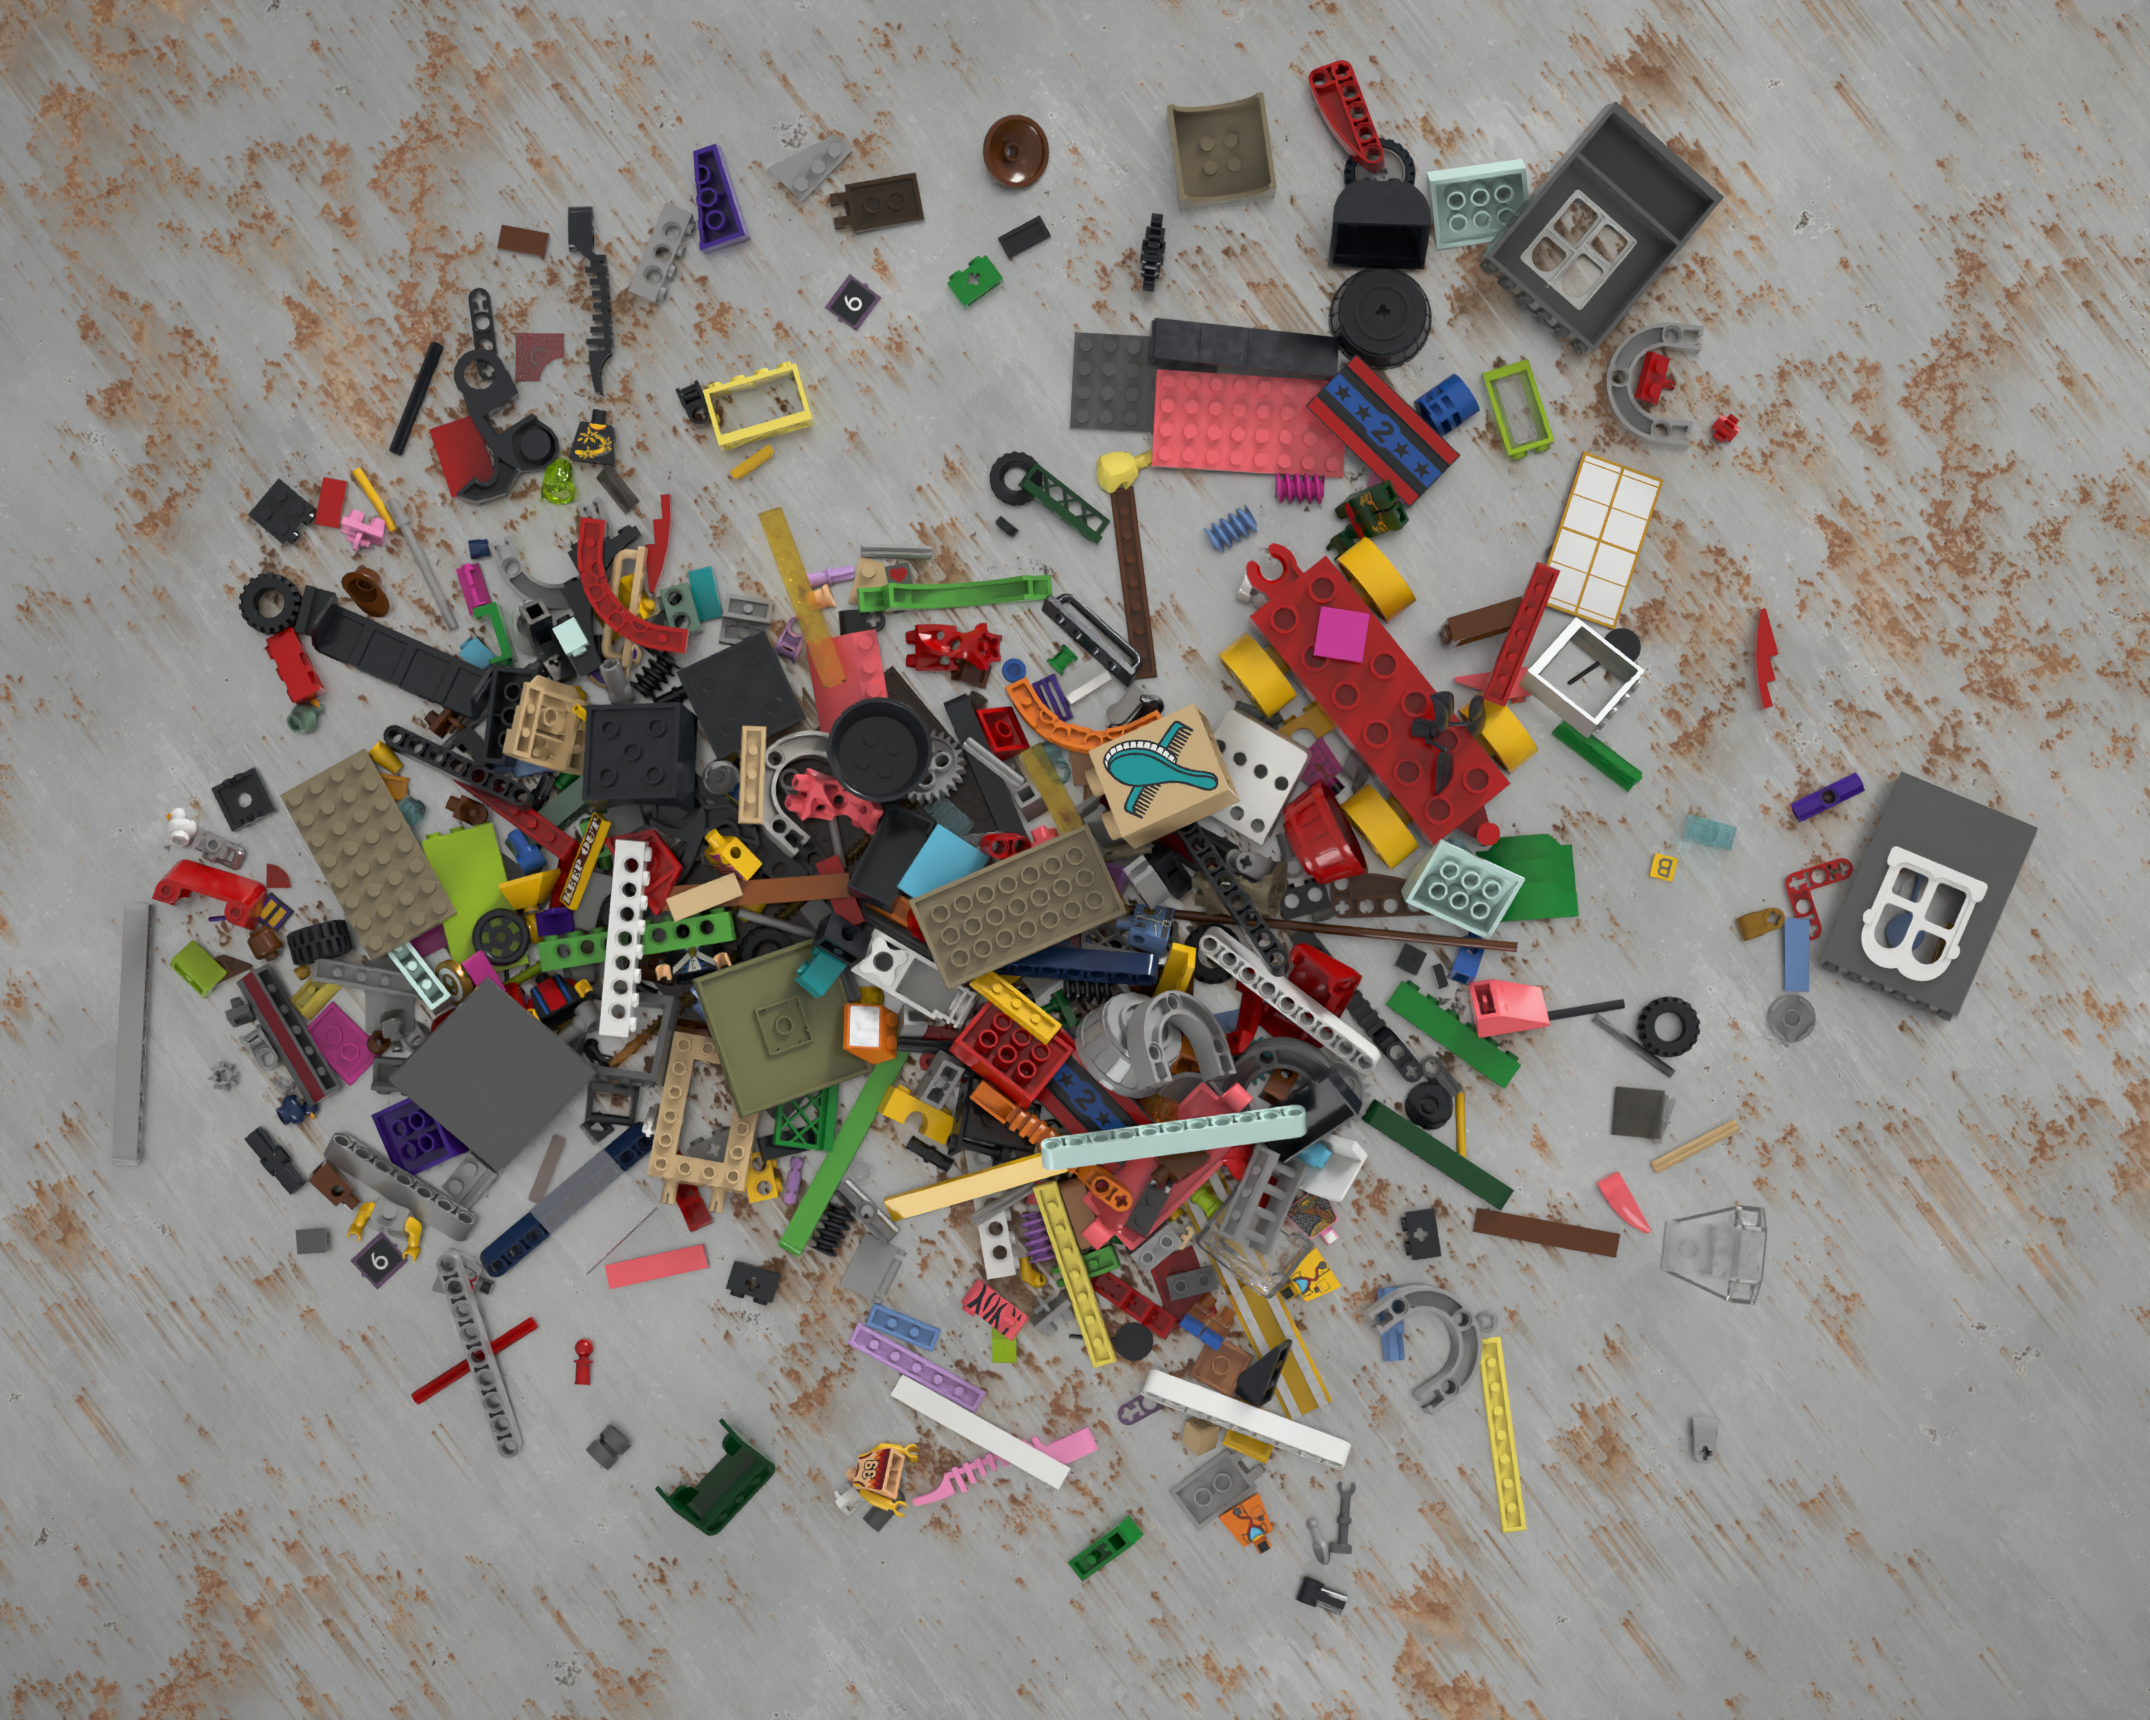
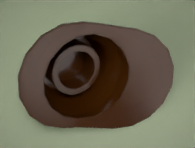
(366, 590)

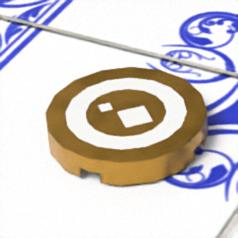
(452, 978)

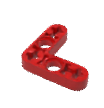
(1805, 894)

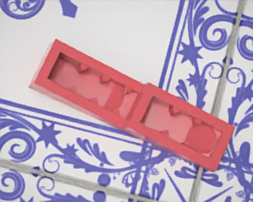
(656, 1266)

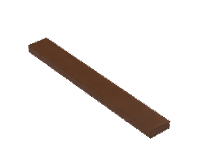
(1133, 579)

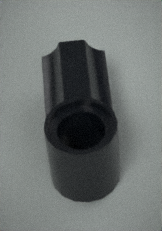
(1316, 1594)

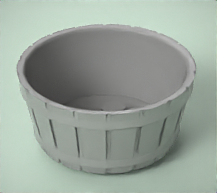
(1103, 1045)

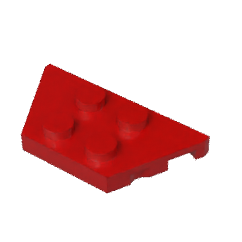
(663, 867)

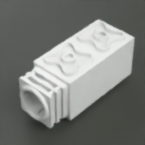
(914, 981)

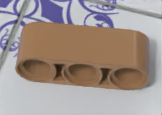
(1079, 1213)

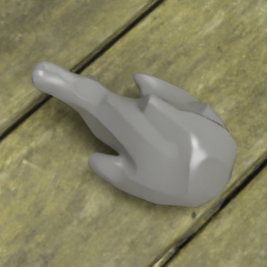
(1355, 771)

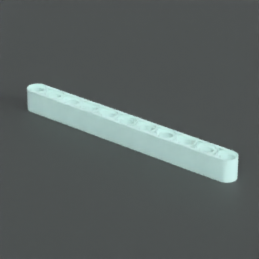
(1173, 1137)

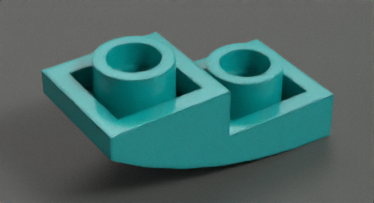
(705, 593)

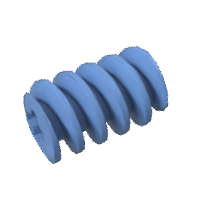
(1231, 529)

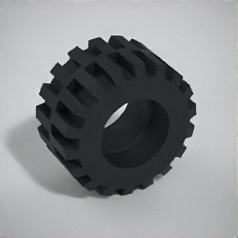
(253, 593)
(319, 941)
(1203, 973)
(1689, 1032)

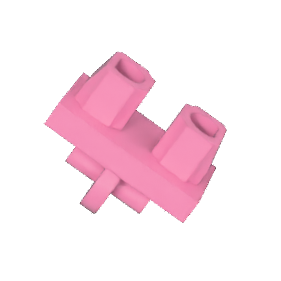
(360, 533)

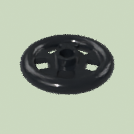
(522, 936)

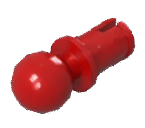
(583, 1349)

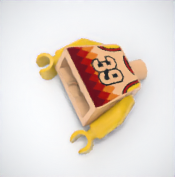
(879, 1475)

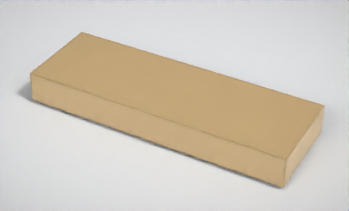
(704, 897)

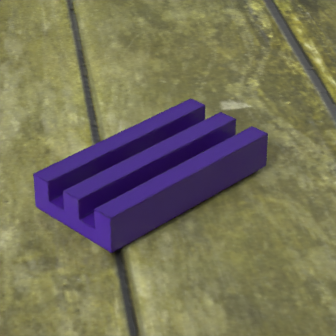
(1036, 685)

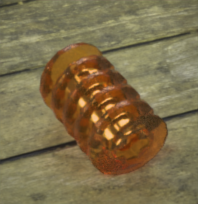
(1159, 1108)

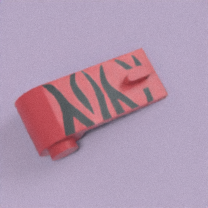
(994, 1309)

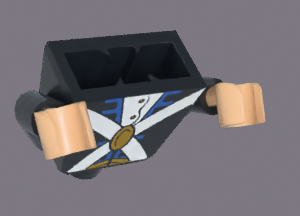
(692, 962)

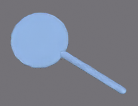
(1899, 924)

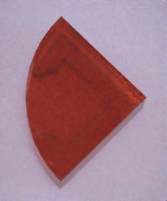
(277, 877)

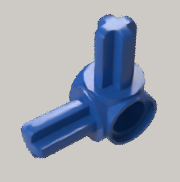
(528, 855)

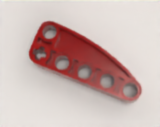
(1339, 113)

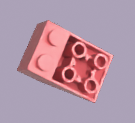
(1506, 1007)

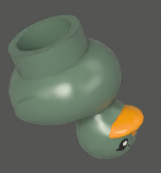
(304, 716)

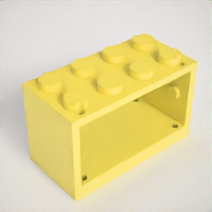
(766, 429)

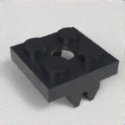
(228, 793)

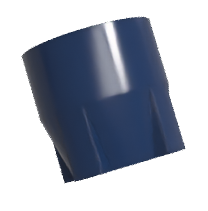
(478, 548)

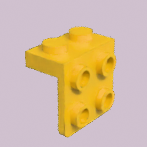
(647, 606)

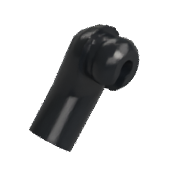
(594, 1055)

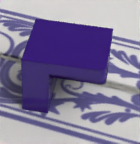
(555, 922)

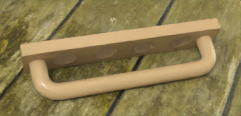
(641, 557)

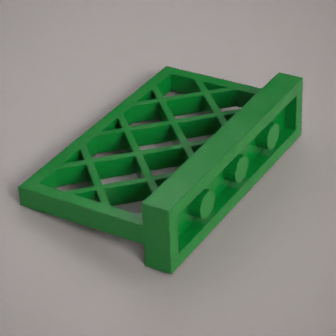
(1598, 756)
(824, 1122)

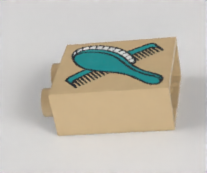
(1161, 777)

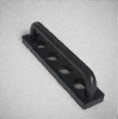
(1124, 672)

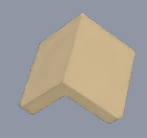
(1200, 1435)

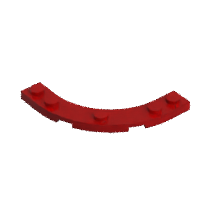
(608, 606)

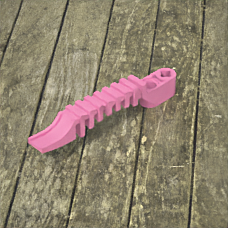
(1063, 1450)

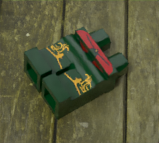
(1372, 511)

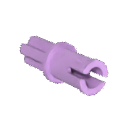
(831, 576)

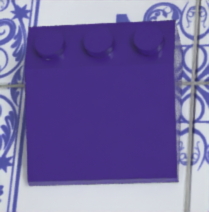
(415, 1138)

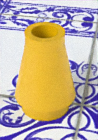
(385, 757)

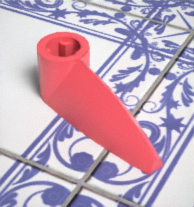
(1622, 1201)

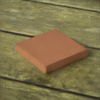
(1221, 1367)

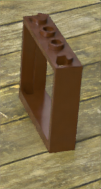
(1478, 624)

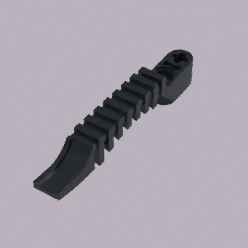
(582, 240)
(1369, 1020)

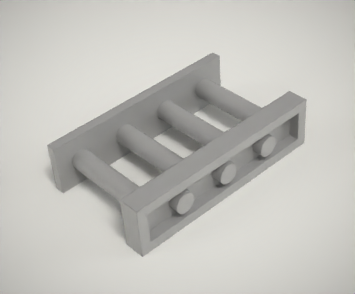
(1249, 1194)

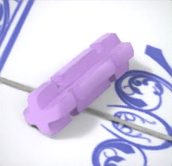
(793, 1180)

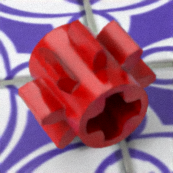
(1725, 428)

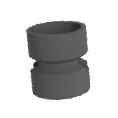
(608, 1447)

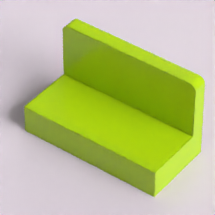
(197, 968)

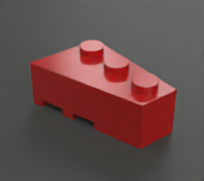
(294, 666)

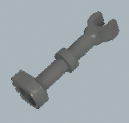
(1344, 1521)

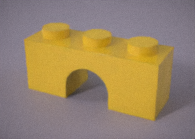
(1311, 721)
(898, 1104)

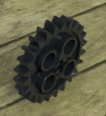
(1152, 252)

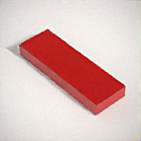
(845, 907)

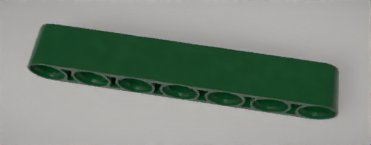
(1437, 1154)

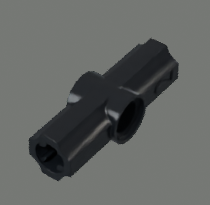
(275, 1160)

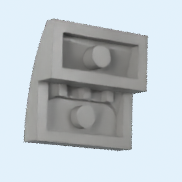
(744, 618)

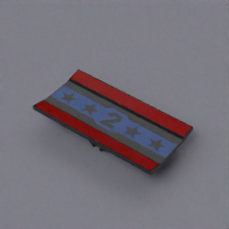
(1383, 430)
(1085, 1104)

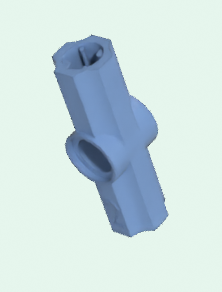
(1391, 1339)

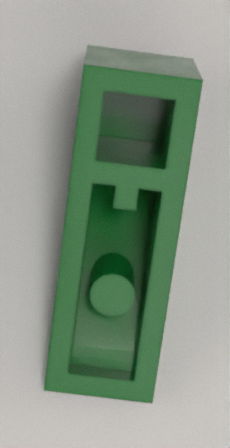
(1106, 1548)

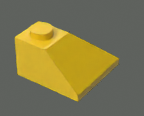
(529, 890)

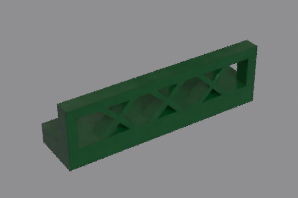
(1063, 511)

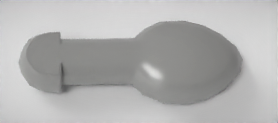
(1320, 1547)

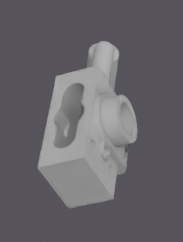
(219, 848)

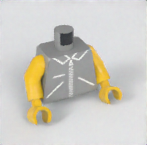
(391, 1220)

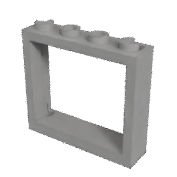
(1602, 652)

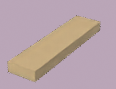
(752, 775)

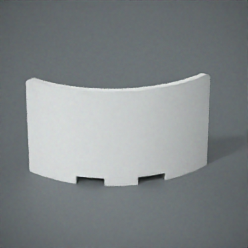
(1338, 1173)

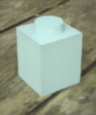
(571, 637)

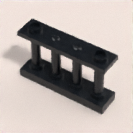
(955, 1139)

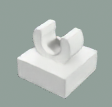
(850, 1500)

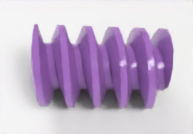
(1038, 1236)

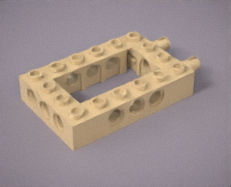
(679, 1169)

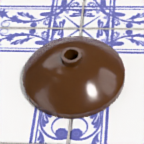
(1027, 151)

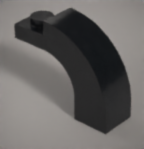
(545, 644)

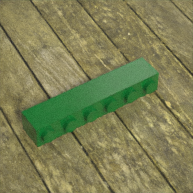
(1452, 1034)

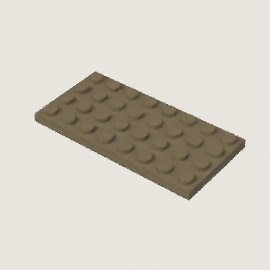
(368, 855)
(1017, 907)

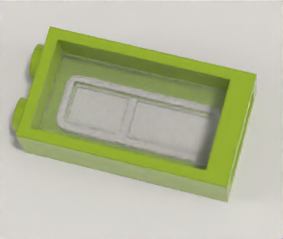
(1517, 409)

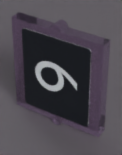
(853, 302)
(379, 1260)

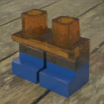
(1218, 1326)

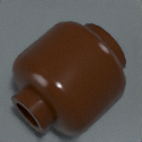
(265, 943)

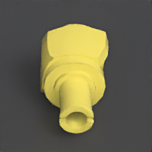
(1120, 468)

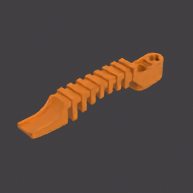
(1037, 1130)

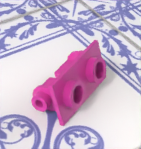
(473, 586)

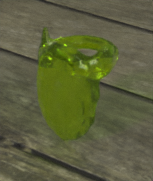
(558, 478)

